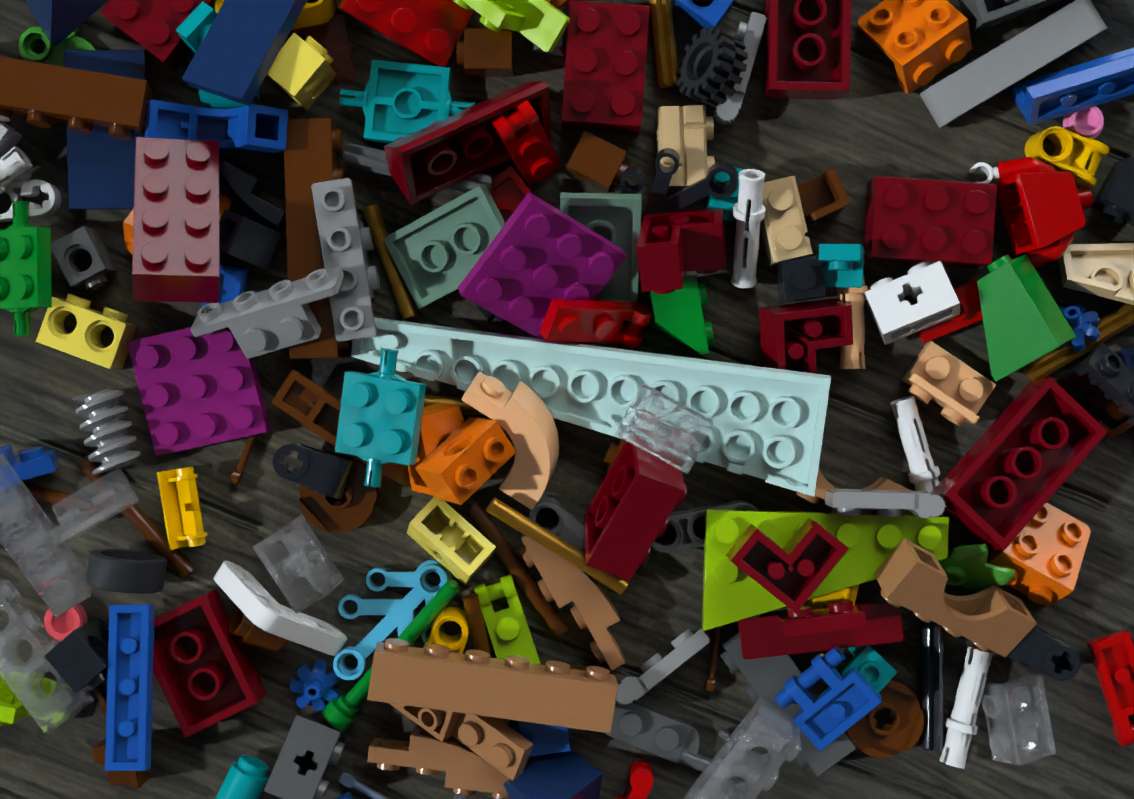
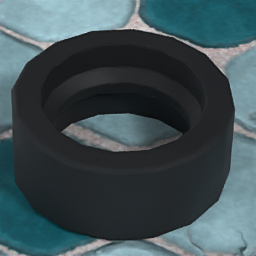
(126, 571)

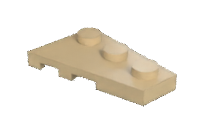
(1100, 270)

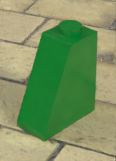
(1019, 316)

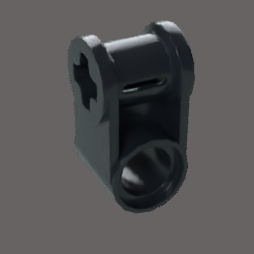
(320, 472)
(1037, 650)

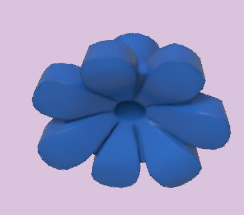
(1082, 324)
(318, 680)

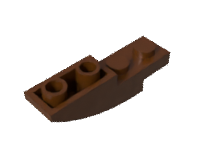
(320, 413)

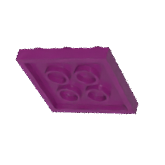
(539, 259)
(197, 389)

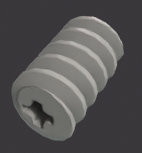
(106, 430)

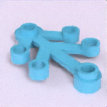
(397, 611)

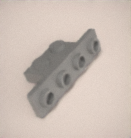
(346, 245)
(272, 316)

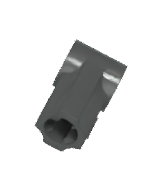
(566, 526)

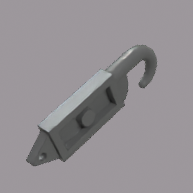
(660, 734)

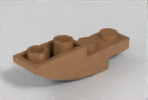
(567, 584)
(483, 735)
(464, 769)

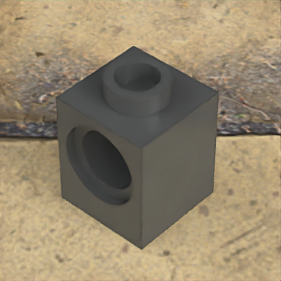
(68, 252)

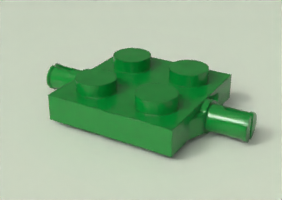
(24, 268)

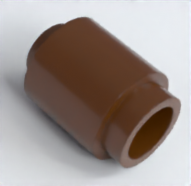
(253, 636)

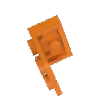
(918, 37)
(1045, 555)

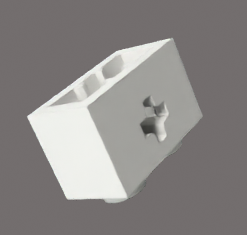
(898, 318)

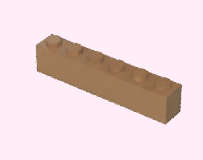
(493, 686)

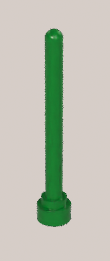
(343, 710)

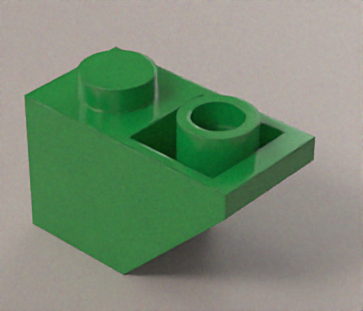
(682, 315)

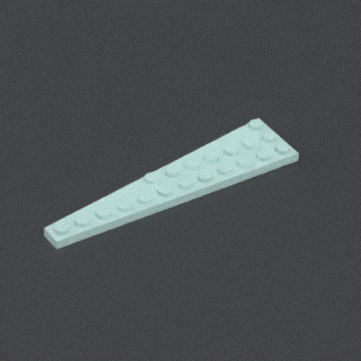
(761, 416)

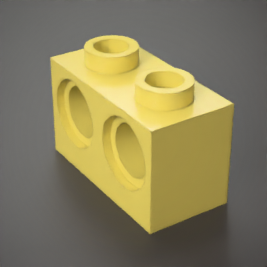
(302, 70)
(85, 339)

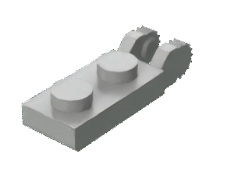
(749, 34)
(885, 501)
(659, 668)

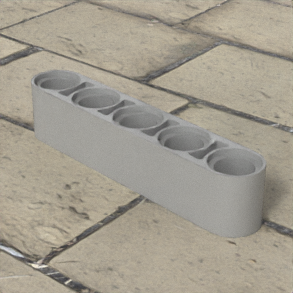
(1012, 61)

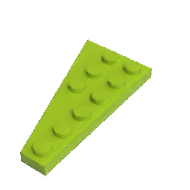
(871, 538)

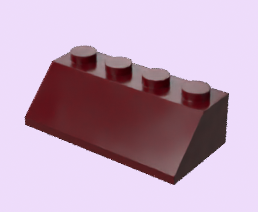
(460, 144)

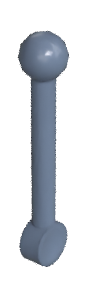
(349, 781)

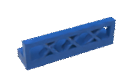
(1076, 87)
(129, 688)

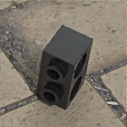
(82, 656)

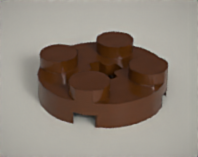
(339, 516)
(894, 736)

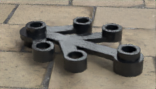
(657, 200)

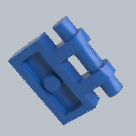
(835, 708)

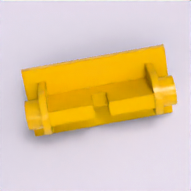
(181, 508)

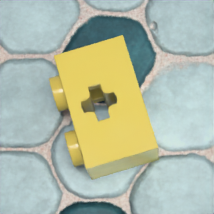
(450, 539)

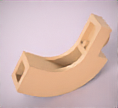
(530, 429)

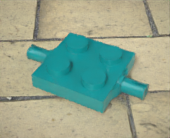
(403, 99)
(380, 417)

